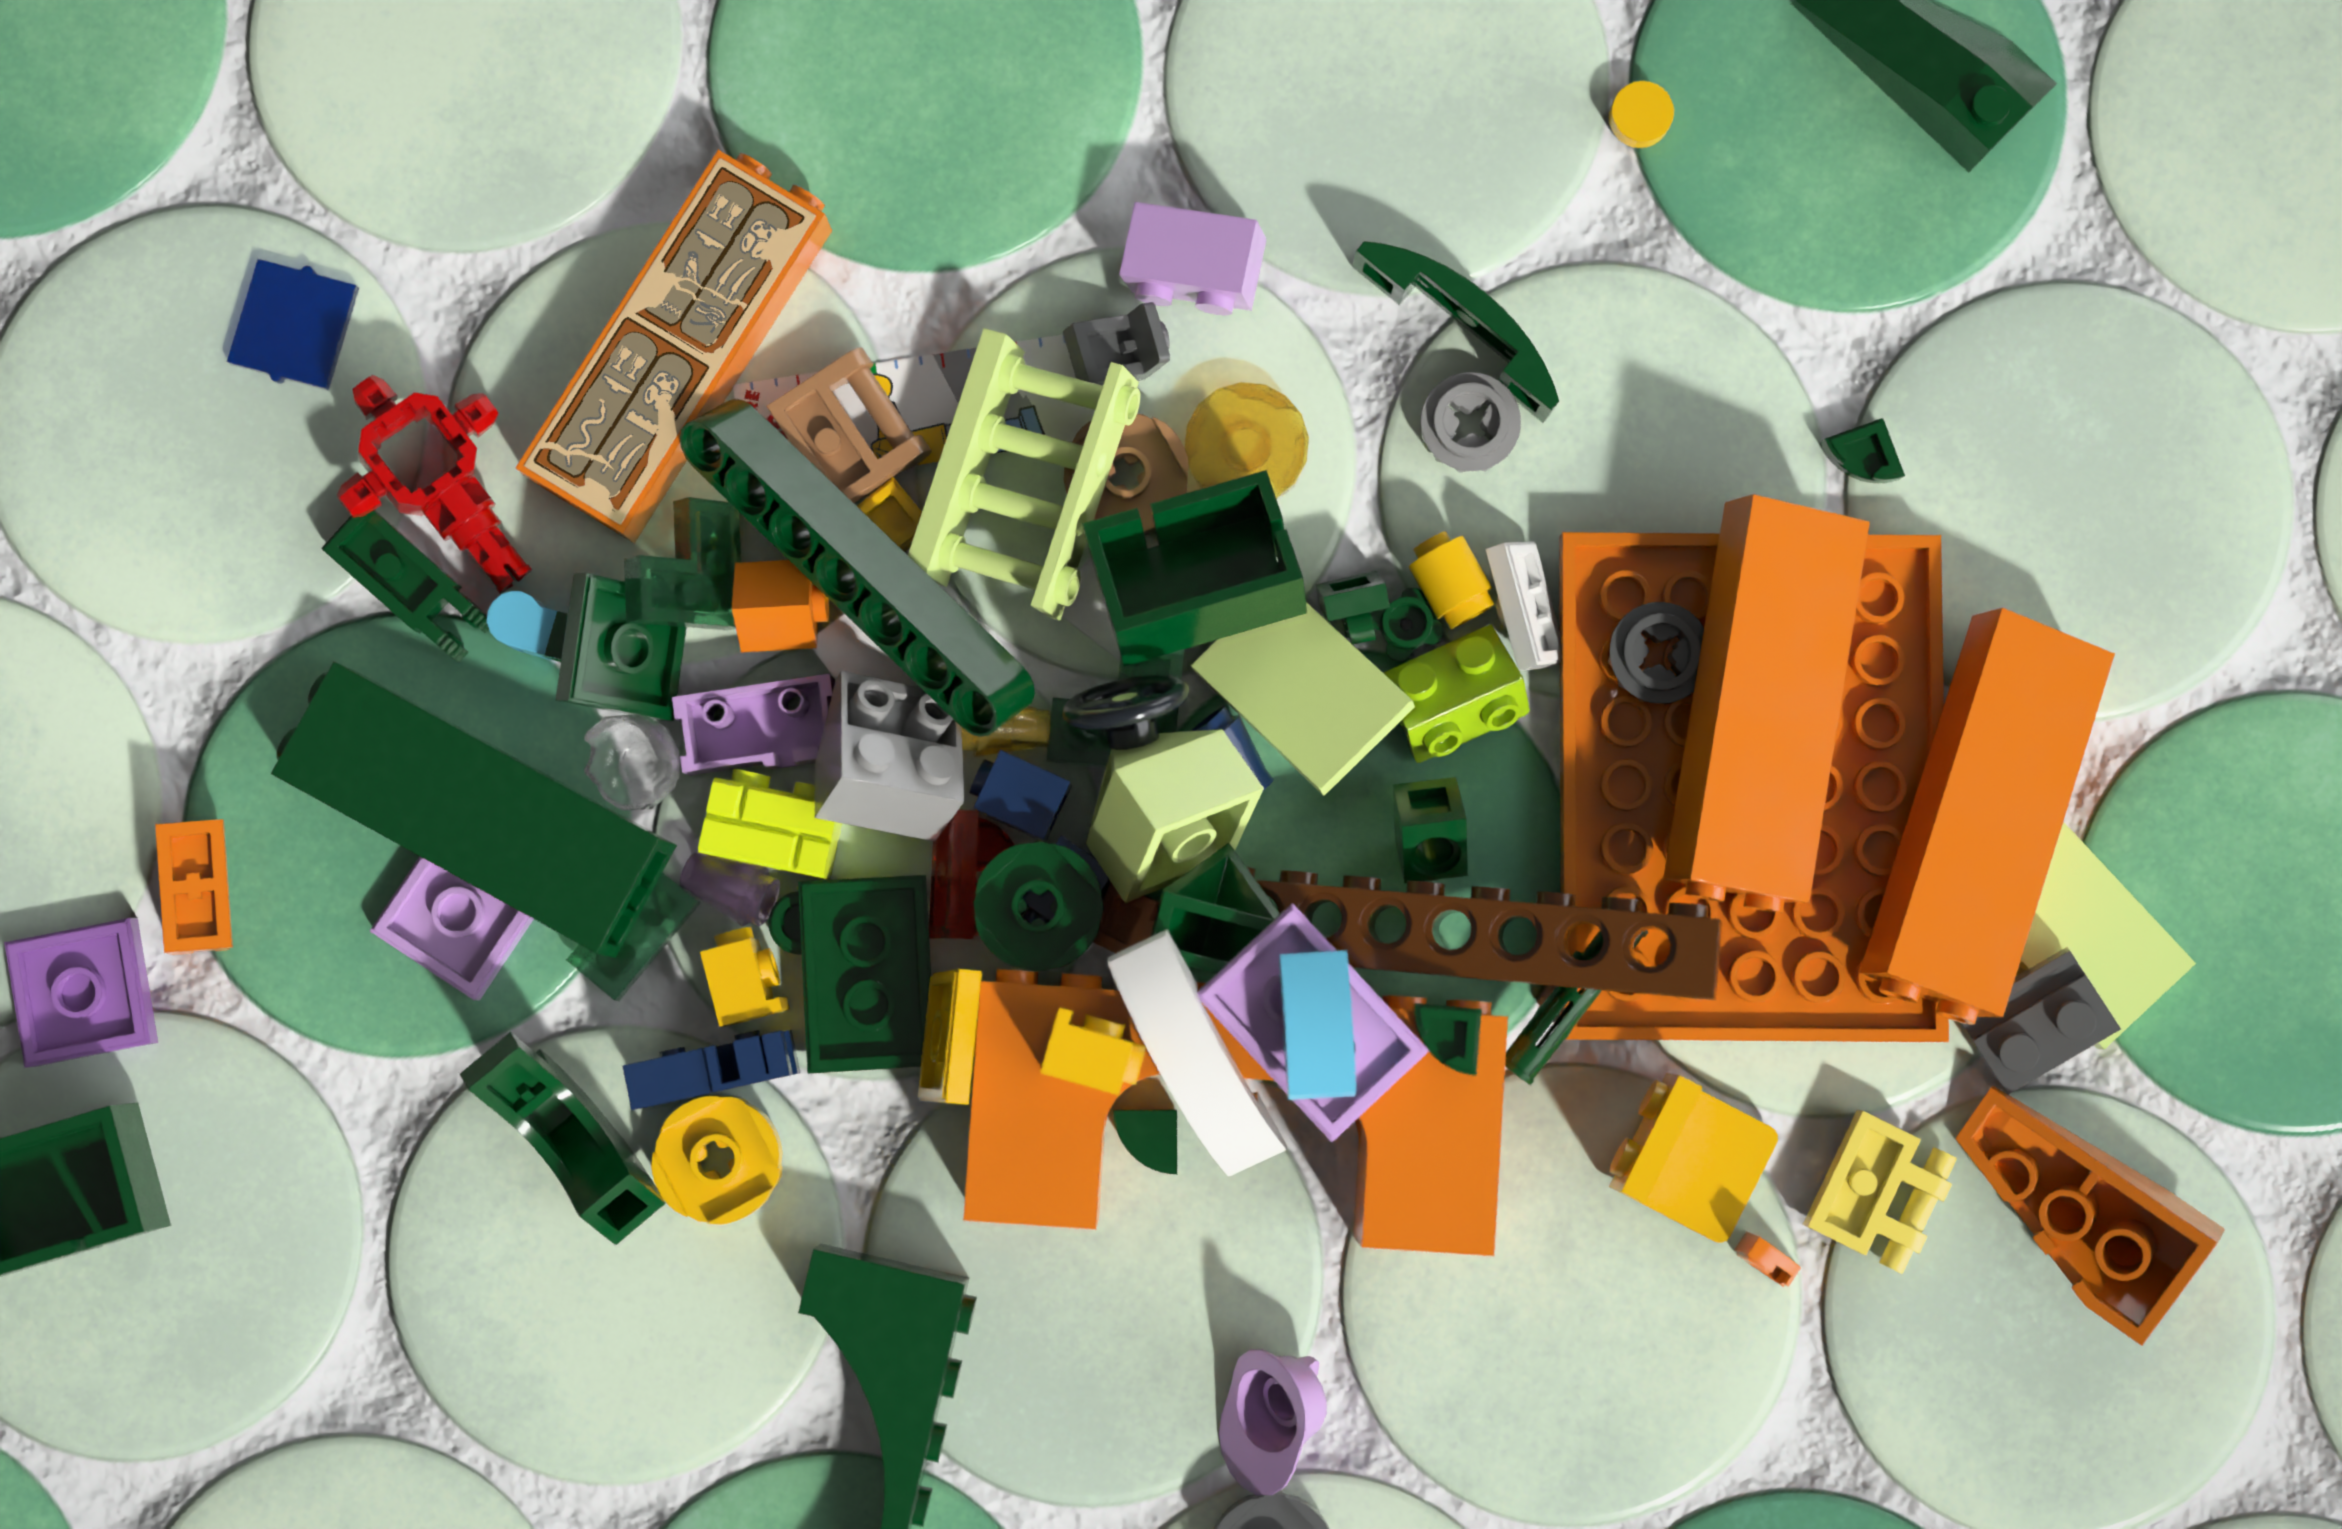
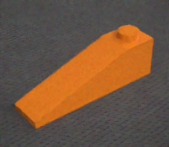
(2102, 1223)

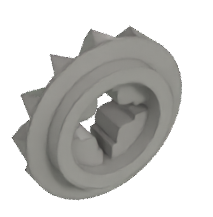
(1467, 393)

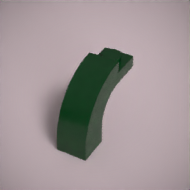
(569, 1133)

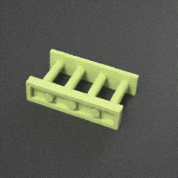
(982, 430)

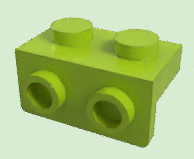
(1459, 693)

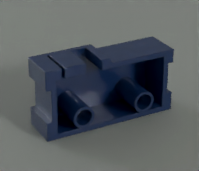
(711, 1069)

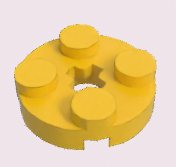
(682, 1147)

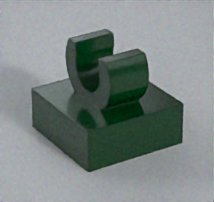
(1352, 602)

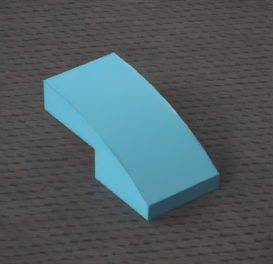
(1317, 1025)

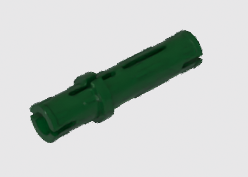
(1527, 1058)

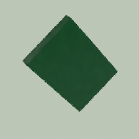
(864, 972)

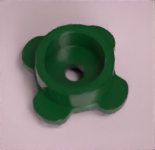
(1423, 631)

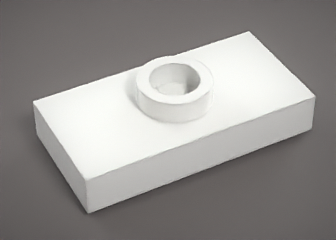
(1525, 604)

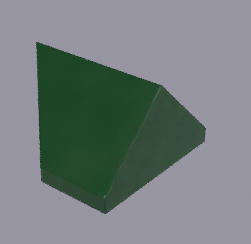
(1214, 911)

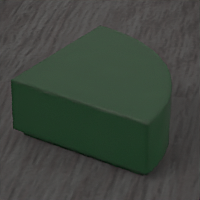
(1865, 453)
(1450, 1034)
(1150, 1136)

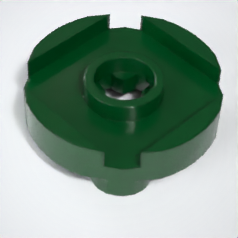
(1001, 906)

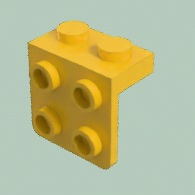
(1693, 1157)

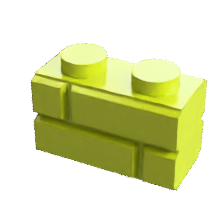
(768, 826)

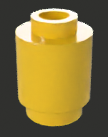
(1451, 579)

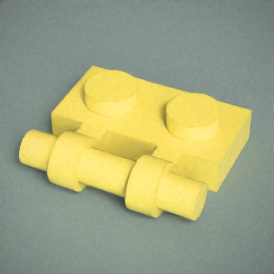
(1864, 1182)

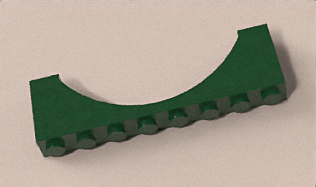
(899, 1339)

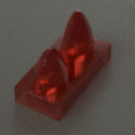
(957, 855)

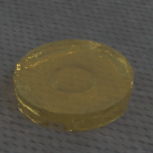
(1244, 433)

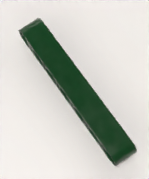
(857, 567)

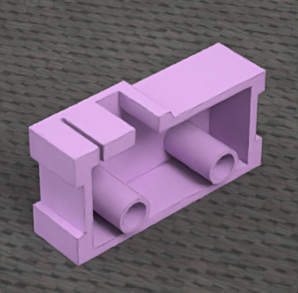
(755, 725)

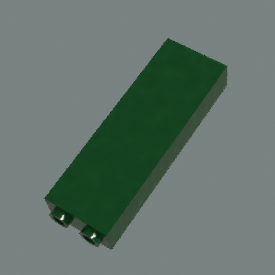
(473, 809)

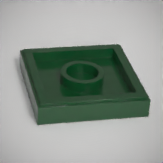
(613, 661)

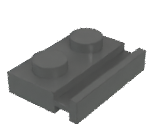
(2045, 1023)

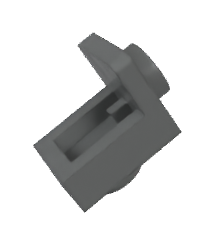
(1132, 340)

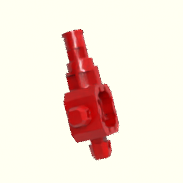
(455, 501)

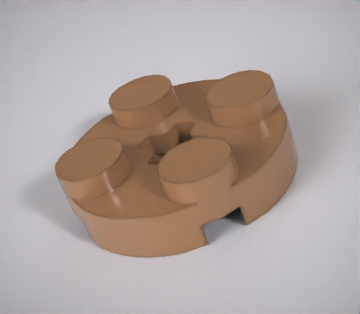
(1164, 466)

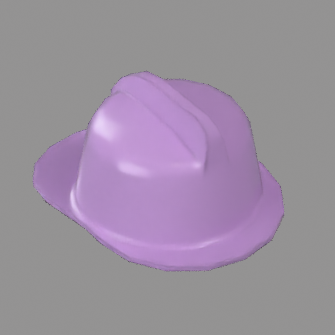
(1269, 1417)

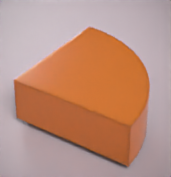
(1767, 1259)

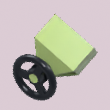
(1162, 795)

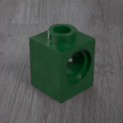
(1430, 830)

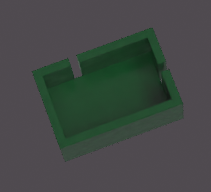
(1205, 577)
(77, 1187)

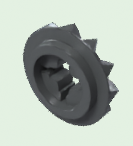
(1627, 649)

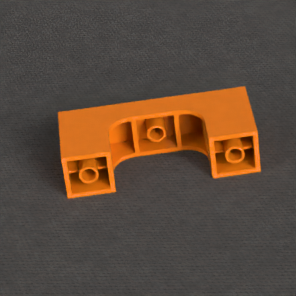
(1039, 1140)

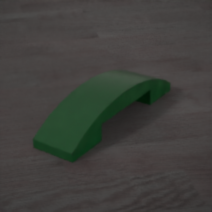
(1401, 270)

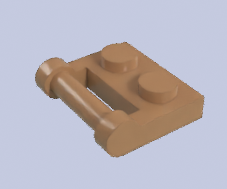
(829, 438)

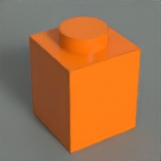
(776, 607)

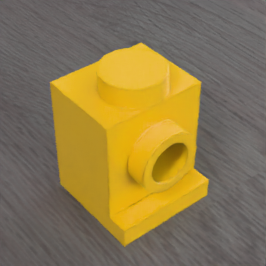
(742, 978)
(1092, 1053)

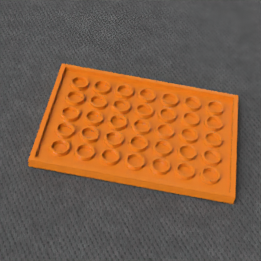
(1620, 781)

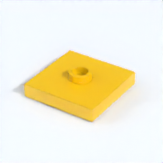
(949, 1036)

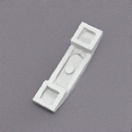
(1193, 1055)

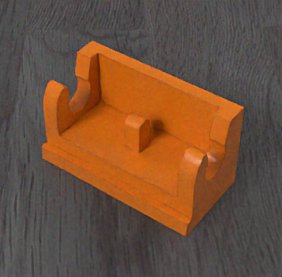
(194, 887)

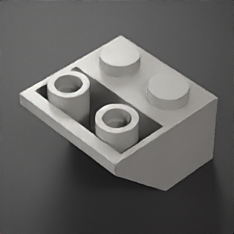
(888, 759)

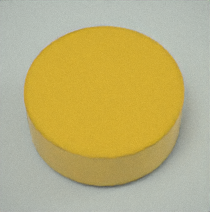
(1641, 114)

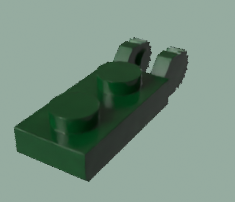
(402, 578)

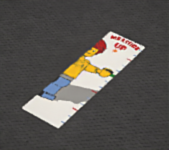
(929, 391)

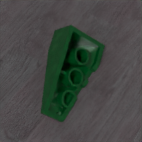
(1937, 67)

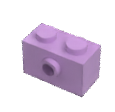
(1192, 258)

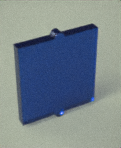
(293, 324)

